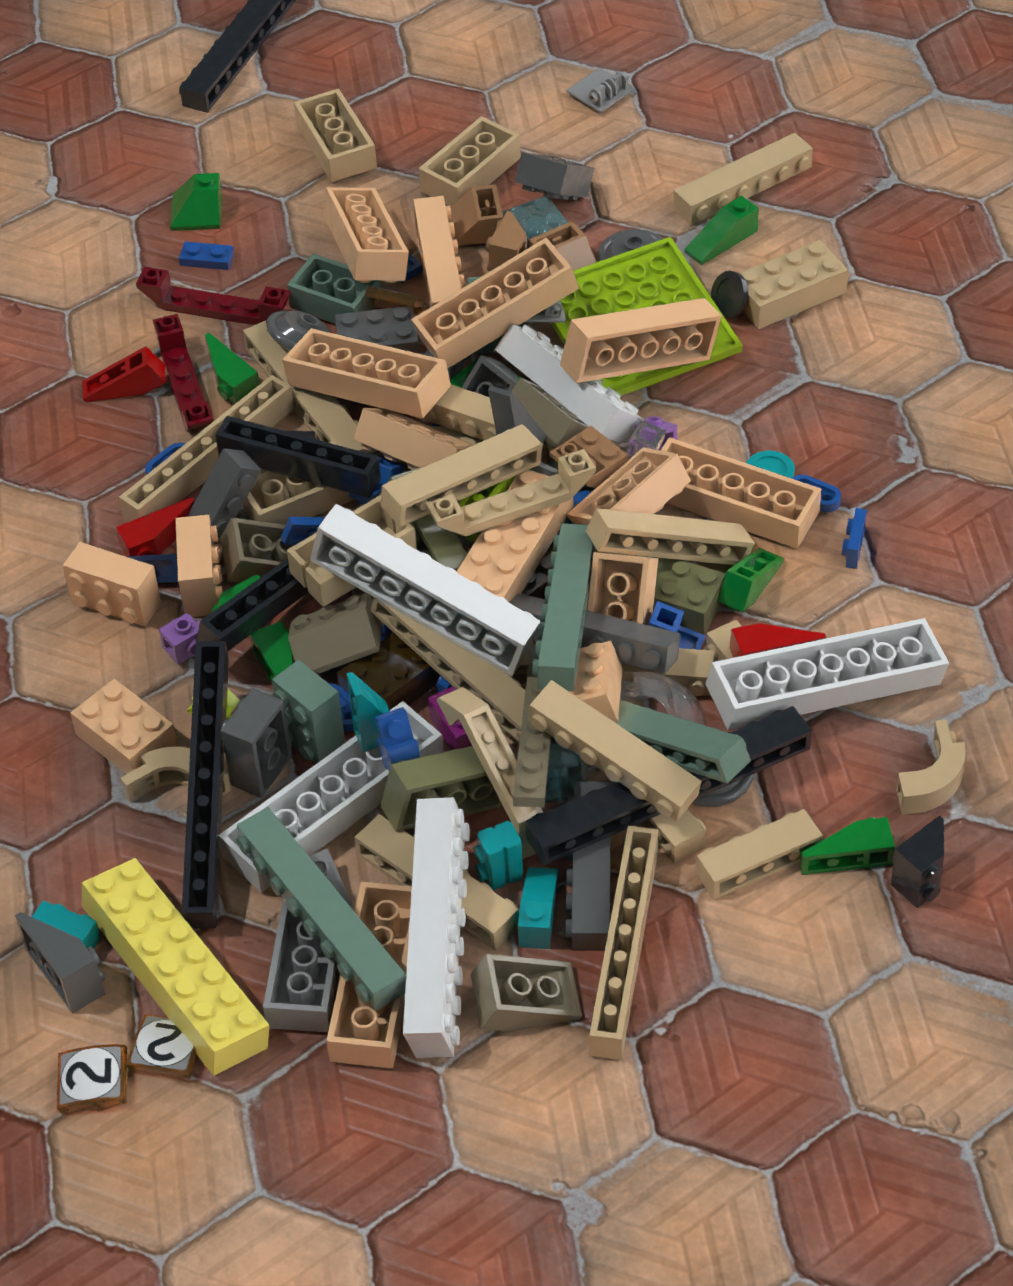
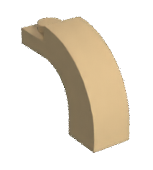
(161, 768)
(935, 785)

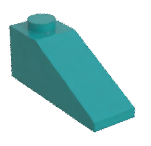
(364, 707)
(537, 908)

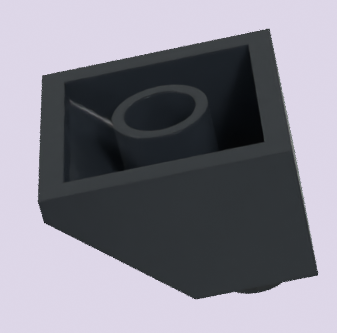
(920, 864)

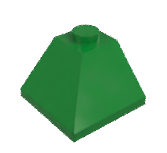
(197, 203)

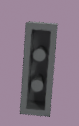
(226, 488)

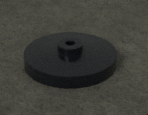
(730, 293)

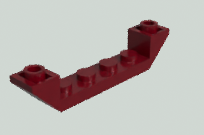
(157, 286)
(181, 373)

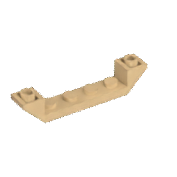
(573, 473)
(492, 752)

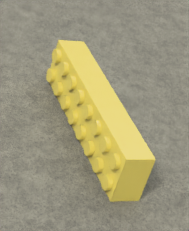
(175, 966)

